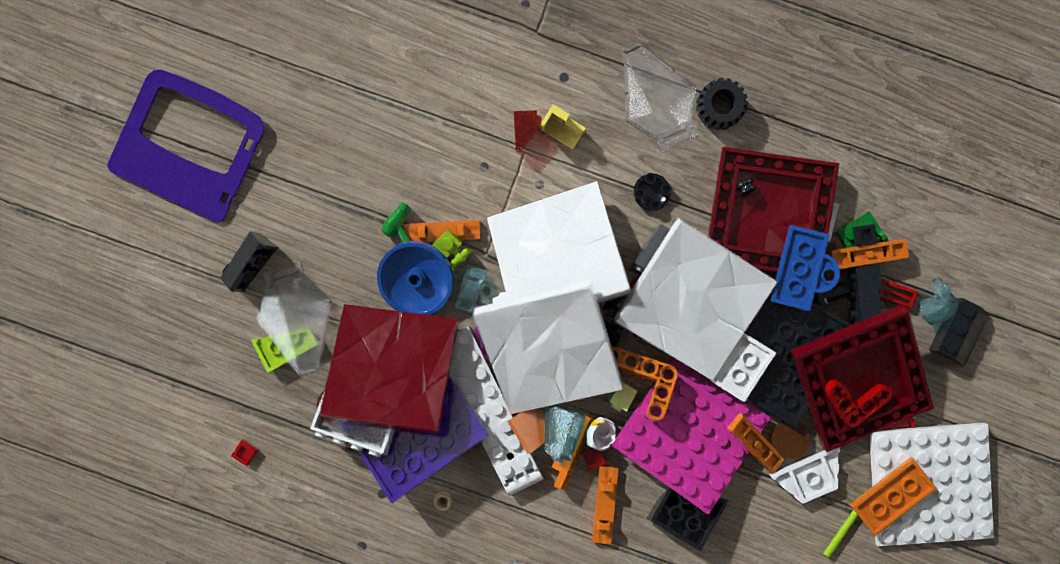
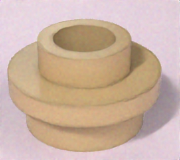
(443, 507)

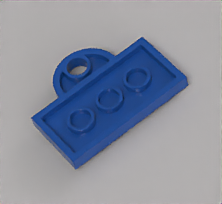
(803, 268)

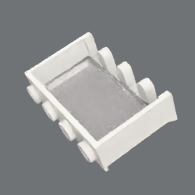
(370, 437)

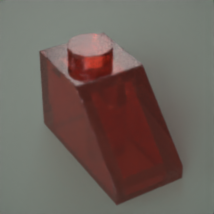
(526, 127)

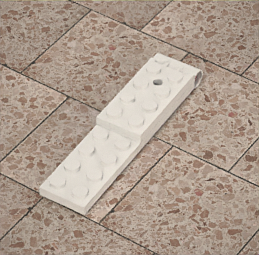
(485, 398)

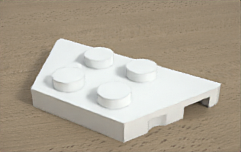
(810, 476)

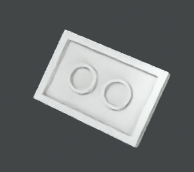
(744, 367)

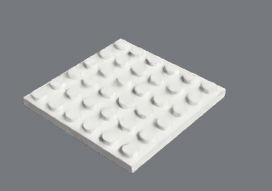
(959, 467)

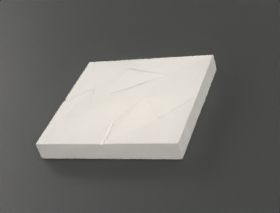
(559, 245)
(694, 299)
(549, 347)

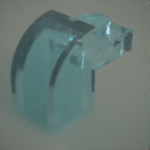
(470, 289)
(940, 306)

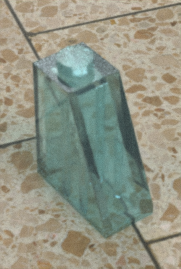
(562, 431)

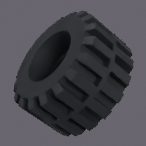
(730, 90)

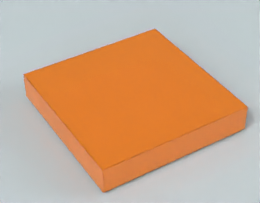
(529, 428)

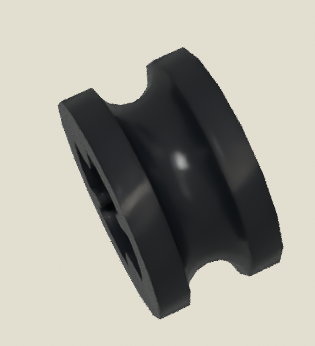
(746, 187)

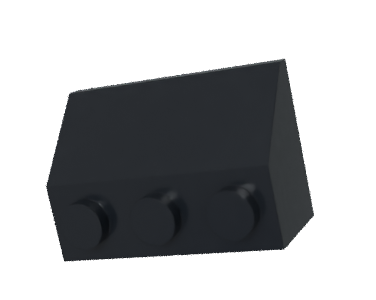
(960, 332)

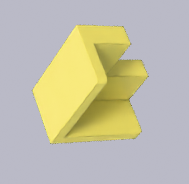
(561, 127)

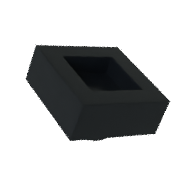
(864, 235)

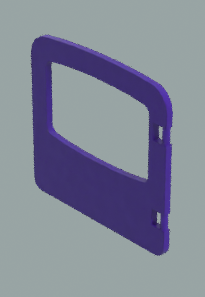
(171, 175)

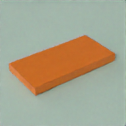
(893, 496)

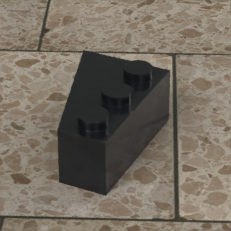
(864, 293)

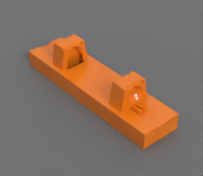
(462, 229)
(871, 253)
(755, 443)
(566, 468)
(605, 504)

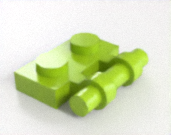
(448, 244)

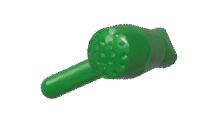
(395, 221)

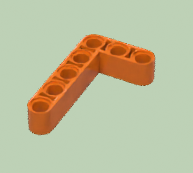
(656, 376)

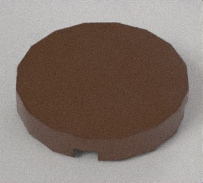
(789, 440)

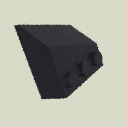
(247, 262)
(684, 519)

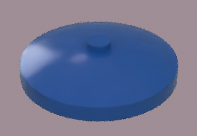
(415, 278)

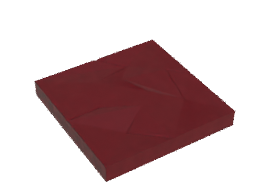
(787, 194)
(861, 357)
(390, 369)

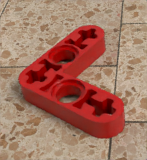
(851, 407)

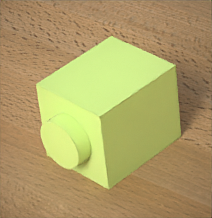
(623, 398)

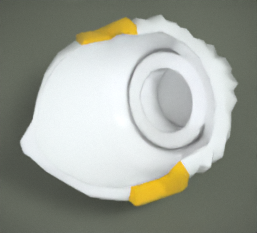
(601, 434)

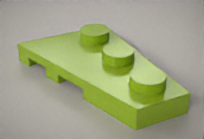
(269, 354)

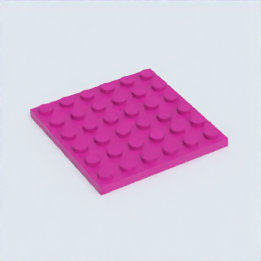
(691, 443)

